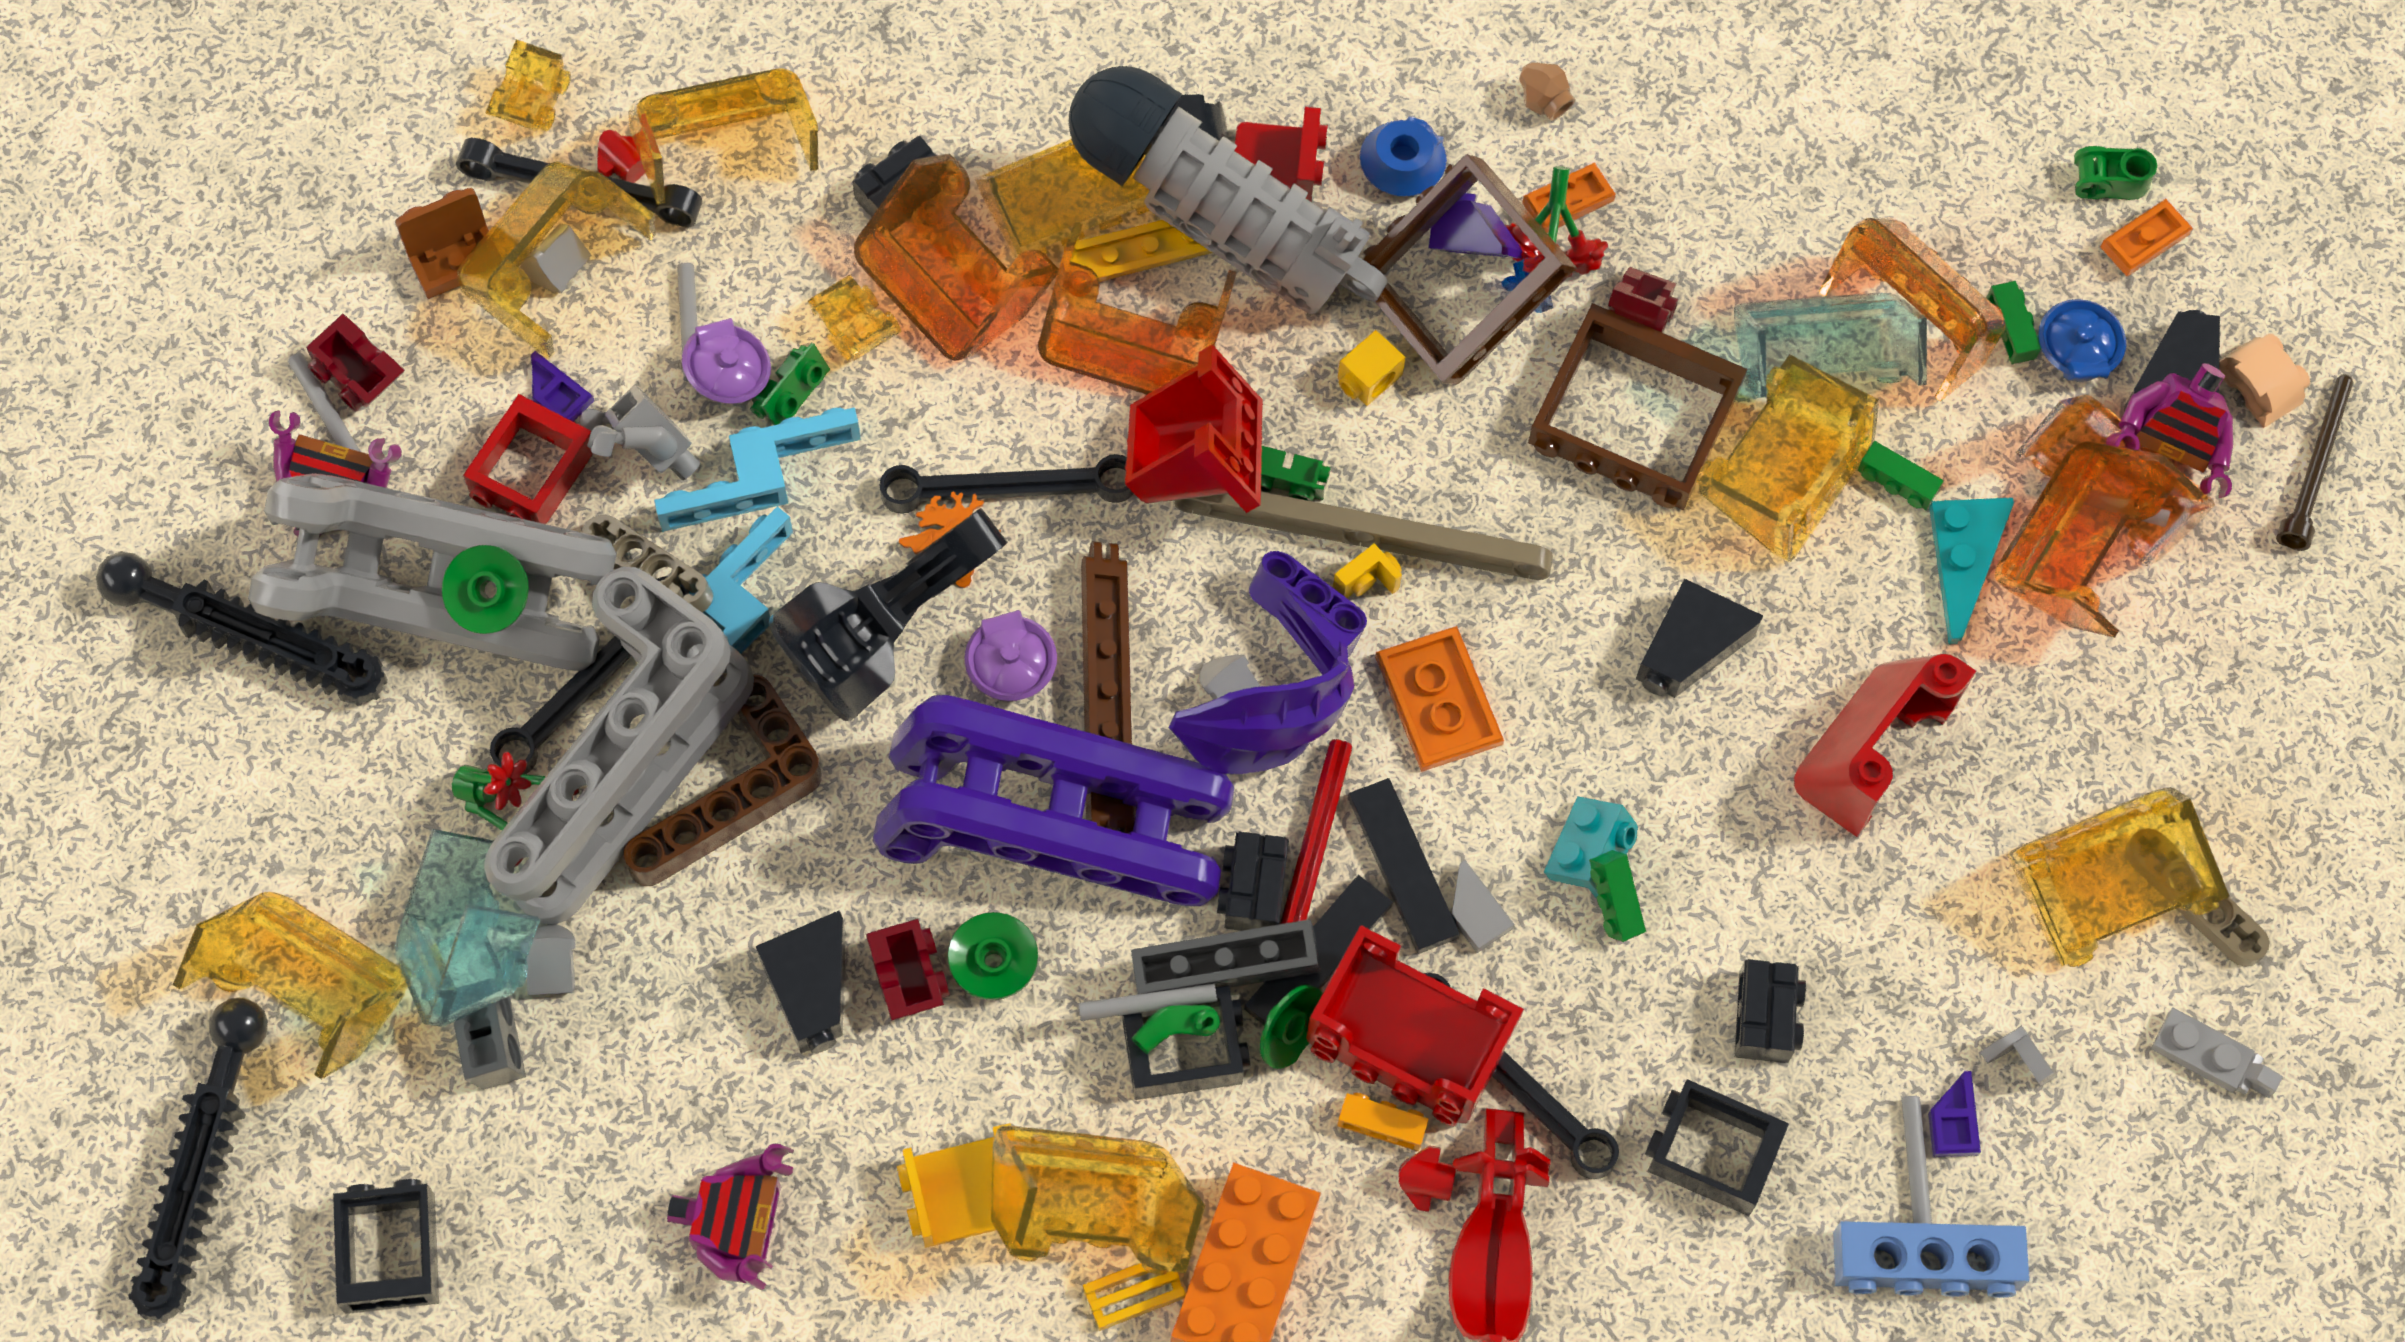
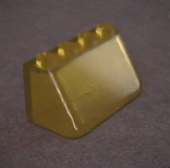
(1051, 190)

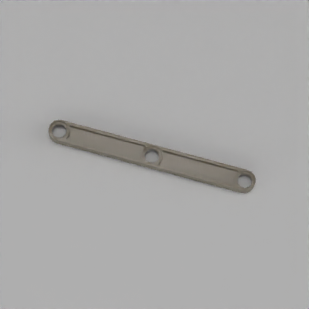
(1386, 532)

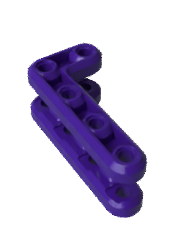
(1058, 840)

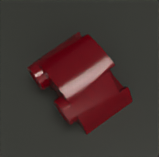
(1644, 299)
(352, 363)
(906, 970)

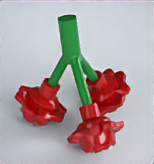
(1583, 253)

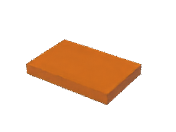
(1439, 698)

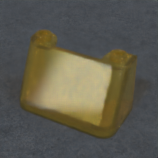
(1792, 457)
(2118, 872)

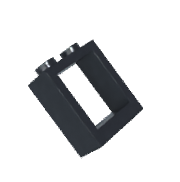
(1194, 1079)
(1733, 1112)
(390, 1293)

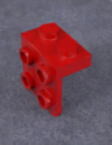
(1287, 149)

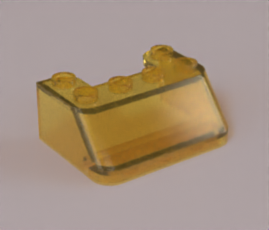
(1093, 1192)

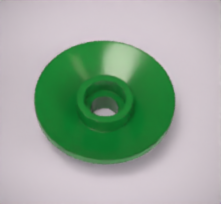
(465, 589)
(990, 935)
(1287, 1027)

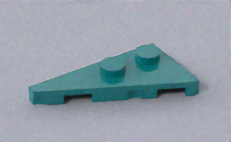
(1965, 545)

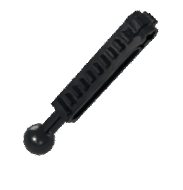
(128, 580)
(236, 1030)

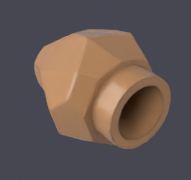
(1546, 89)

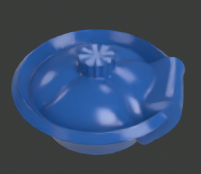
(1403, 157)
(2082, 339)

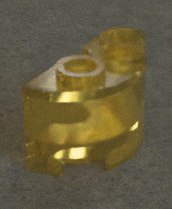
(530, 87)
(852, 318)

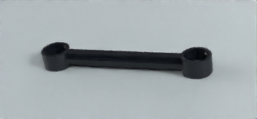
(486, 161)
(1004, 484)
(565, 701)
(1551, 1112)

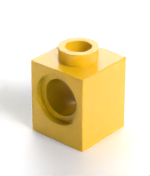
(1370, 368)

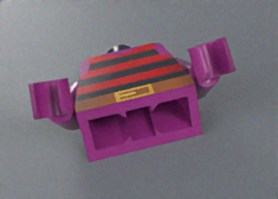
(2183, 423)
(316, 456)
(735, 1215)

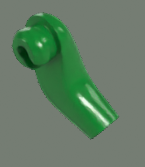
(1176, 1019)

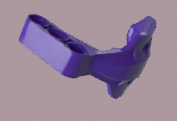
(1276, 723)

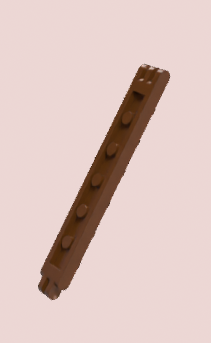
(1106, 667)

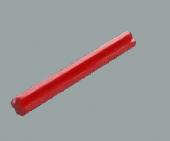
(1317, 831)

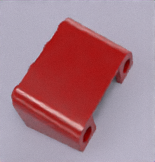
(1410, 1030)

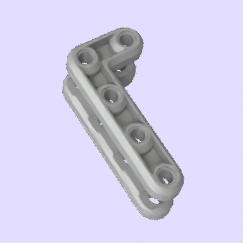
(357, 593)
(672, 684)

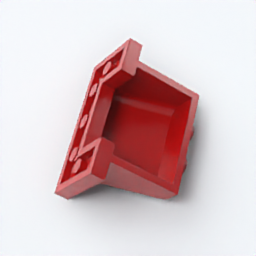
(1197, 437)

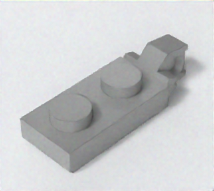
(2214, 1055)

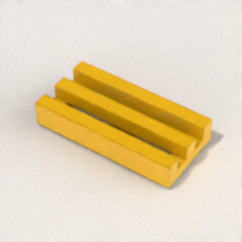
(1104, 1322)

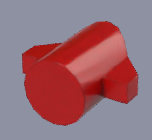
(619, 156)
(1426, 1178)

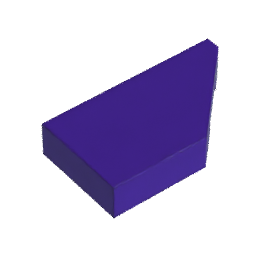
(557, 390)
(1955, 1122)

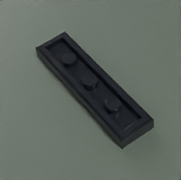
(1403, 866)
(1333, 932)

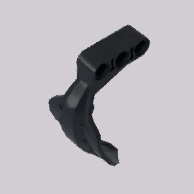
(847, 637)

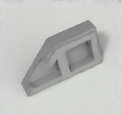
(1477, 911)

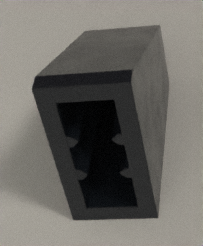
(2186, 345)
(1694, 639)
(808, 980)

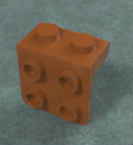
(441, 238)

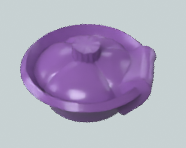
(726, 362)
(1010, 657)

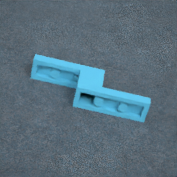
(757, 468)
(733, 607)

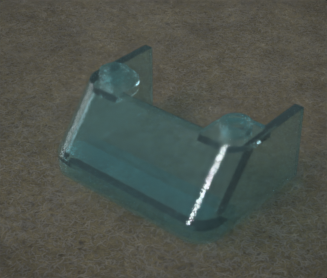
(1833, 334)
(454, 938)

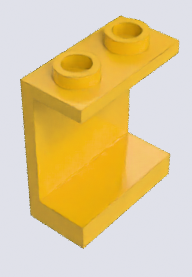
(950, 1191)

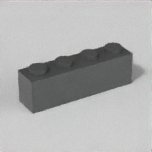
(1228, 958)

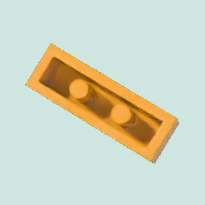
(1383, 1121)

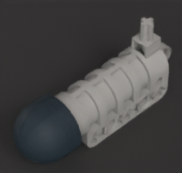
(1218, 193)

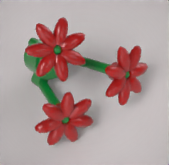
(484, 786)

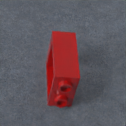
(546, 425)

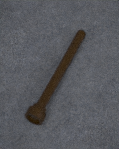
(2298, 528)

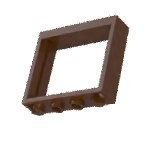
(1509, 313)
(1656, 350)

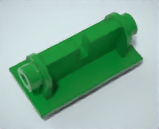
(799, 377)
(1299, 480)

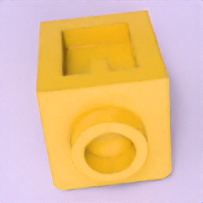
(1360, 573)

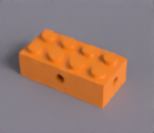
(1247, 1259)

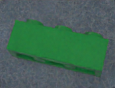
(2019, 334)
(1900, 476)
(1617, 896)

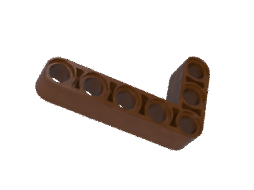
(733, 795)

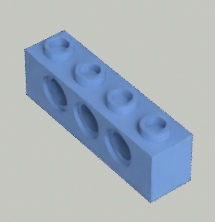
(1999, 1245)

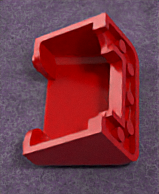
(1843, 770)

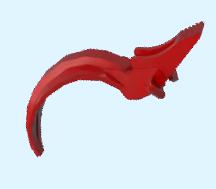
(1493, 1252)

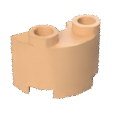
(2265, 378)

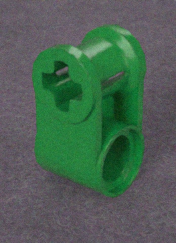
(2111, 171)

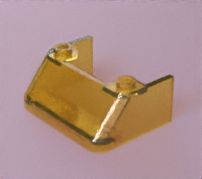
(717, 105)
(492, 268)
(302, 964)

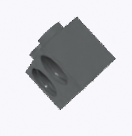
(490, 1046)

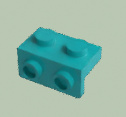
(1589, 832)

